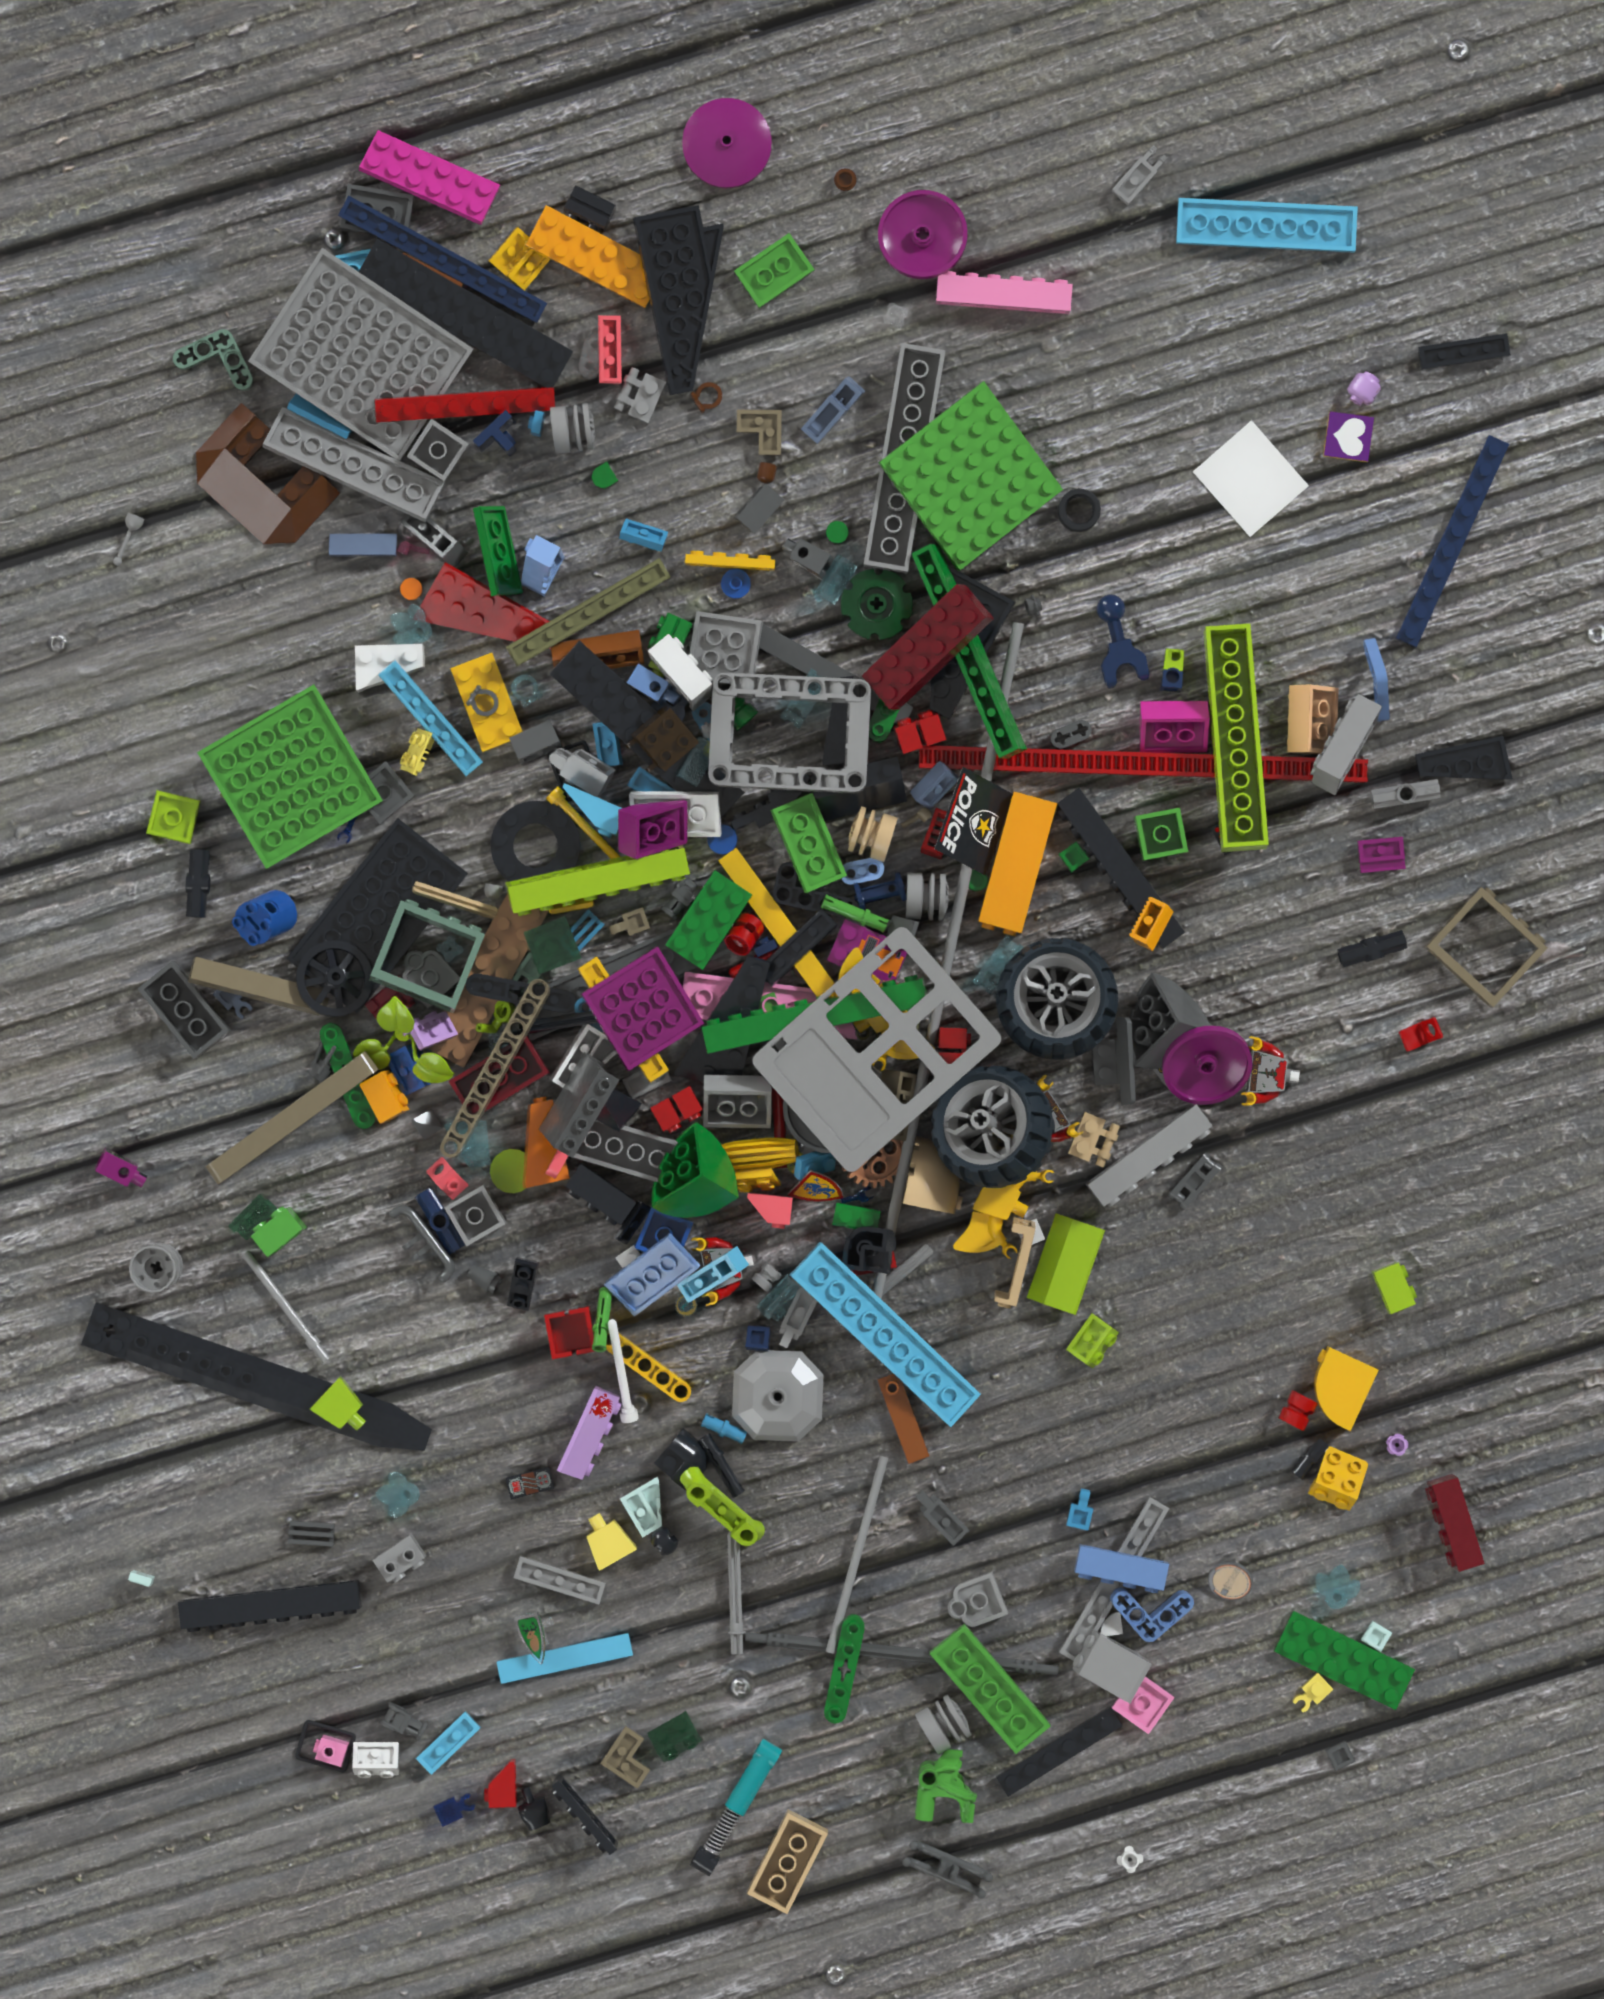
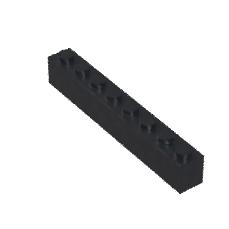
(1112, 859)
(269, 1604)

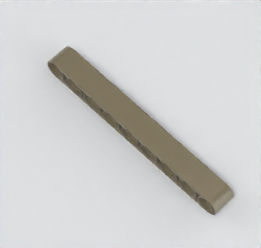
(485, 1074)
(291, 1118)

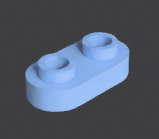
(861, 871)

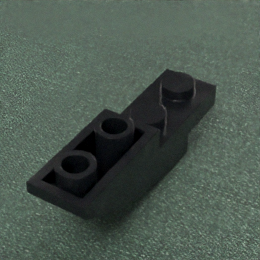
(762, 813)

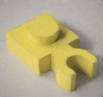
(1315, 1689)

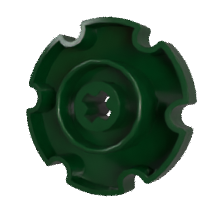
(867, 588)

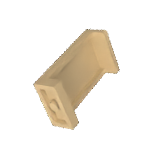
(1026, 1228)

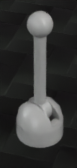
(133, 523)

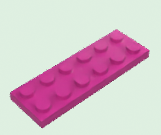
(429, 177)

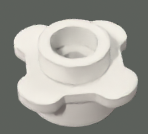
(1129, 1865)

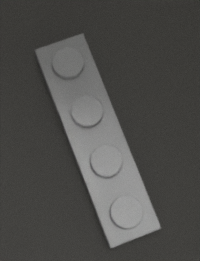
(559, 1580)

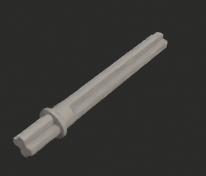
(904, 1269)
(735, 1600)

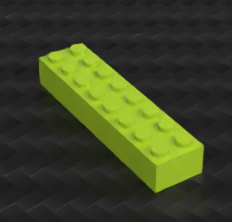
(595, 879)

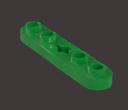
(881, 722)
(356, 1101)
(848, 1648)

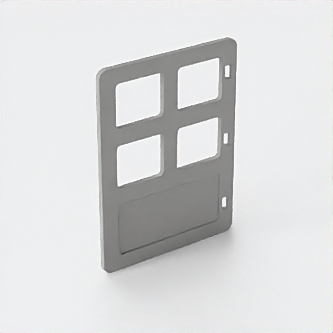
(835, 1085)

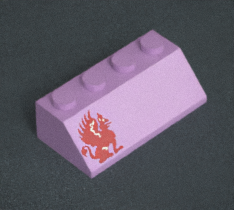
(588, 1433)

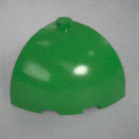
(694, 1176)

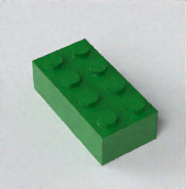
(708, 920)

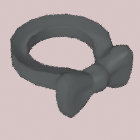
(471, 701)

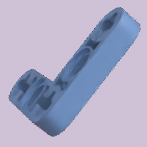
(1379, 676)
(1153, 1620)

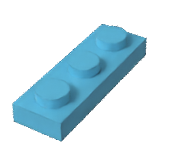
(448, 1742)

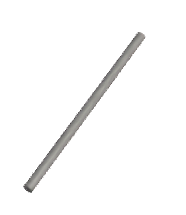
(856, 1556)

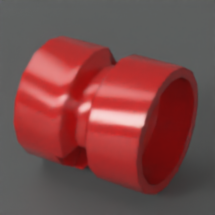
(744, 934)
(1298, 1410)

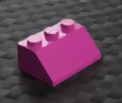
(1174, 726)

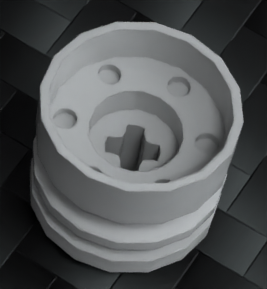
(572, 428)
(926, 896)
(144, 1271)
(943, 1724)

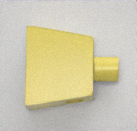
(608, 1541)

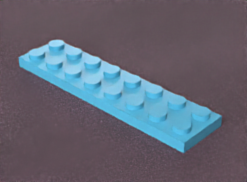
(1266, 225)

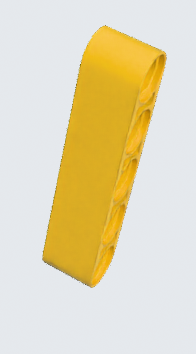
(651, 1374)

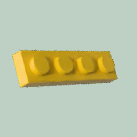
(740, 561)

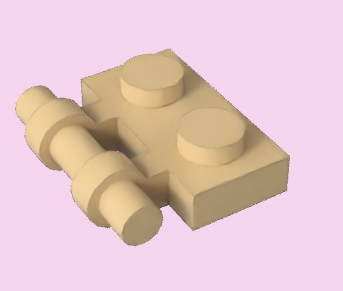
(1084, 1145)

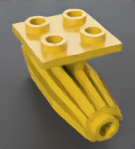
(756, 1158)

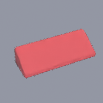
(609, 349)

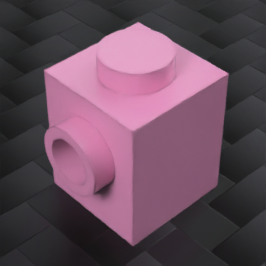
(331, 1750)

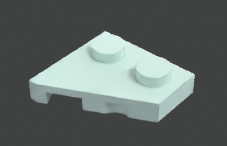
(644, 1506)

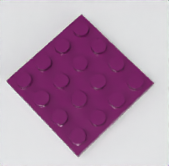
(642, 1008)

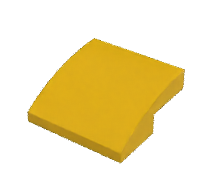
(518, 261)

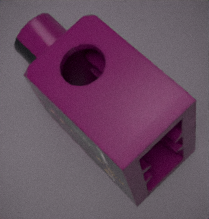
(111, 1162)

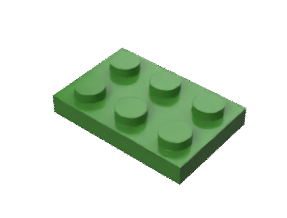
(774, 270)

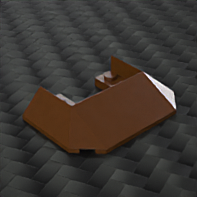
(261, 511)

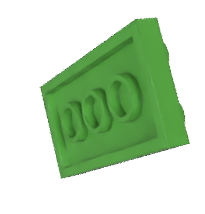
(808, 843)

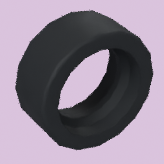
(1083, 493)

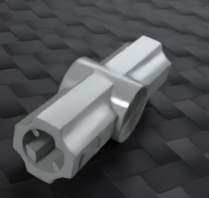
(1391, 795)

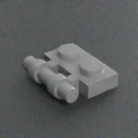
(646, 398)

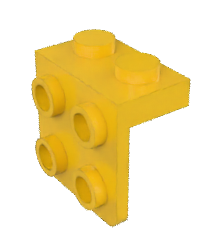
(1339, 1479)

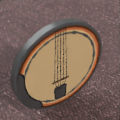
(1230, 1580)

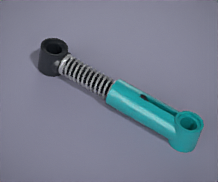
(737, 1805)

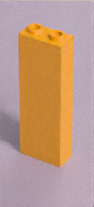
(1017, 863)

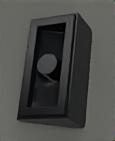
(632, 1222)

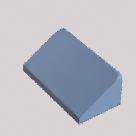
(934, 785)

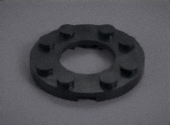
(534, 813)

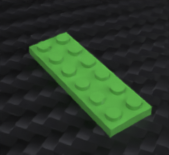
(990, 1688)

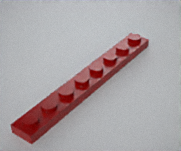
(464, 404)

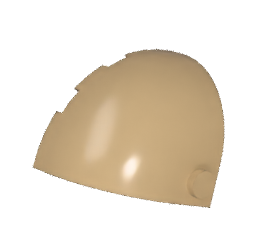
(930, 1181)

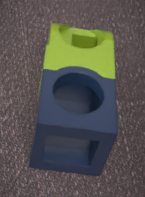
(1172, 670)

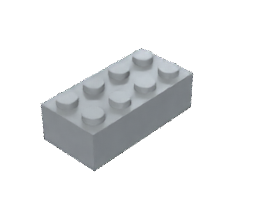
(1345, 743)

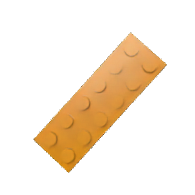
(590, 255)

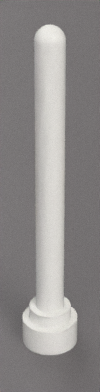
(628, 1412)

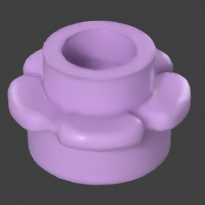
(1392, 1449)

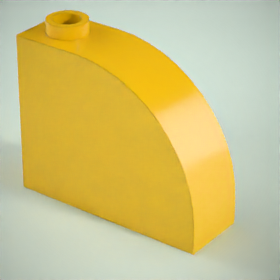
(1342, 1386)

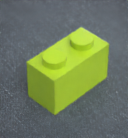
(1394, 1287)

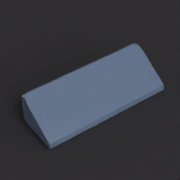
(362, 545)

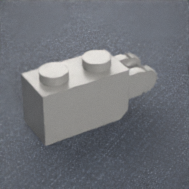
(582, 770)

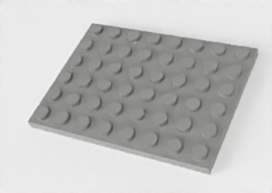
(355, 343)

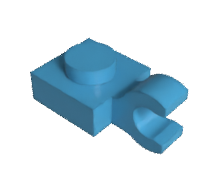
(1080, 1513)

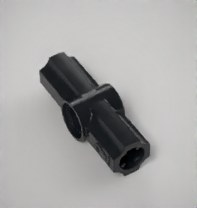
(197, 883)
(1372, 948)

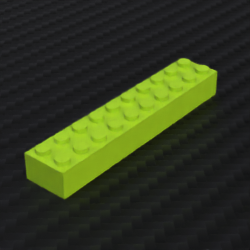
(1235, 738)

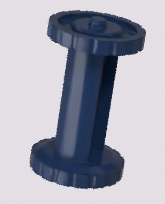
(880, 891)

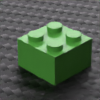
(1161, 834)
(278, 1231)

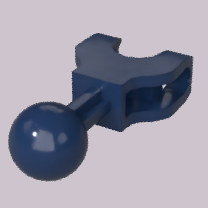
(1120, 651)

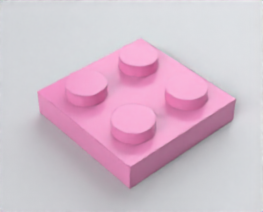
(1146, 1706)

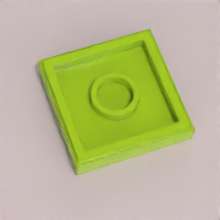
(173, 817)

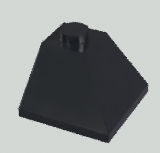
(618, 1110)

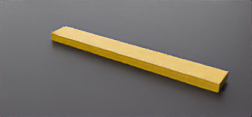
(774, 918)

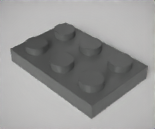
(392, 204)

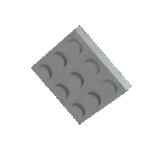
(725, 644)

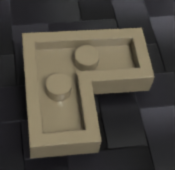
(765, 423)
(620, 1758)

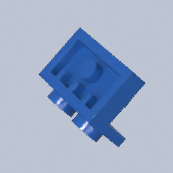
(402, 1065)

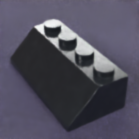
(882, 789)

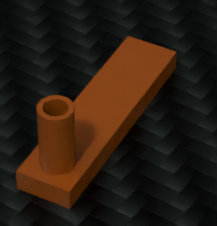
(903, 1418)

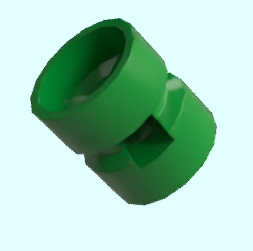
(743, 713)

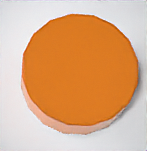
(411, 589)

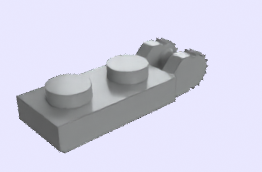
(1137, 177)

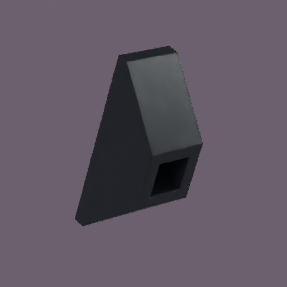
(522, 1283)

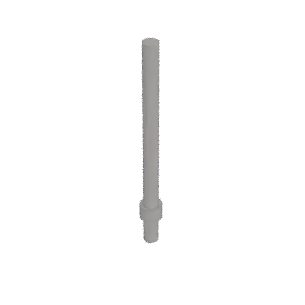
(311, 1341)

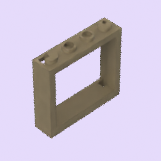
(1465, 977)

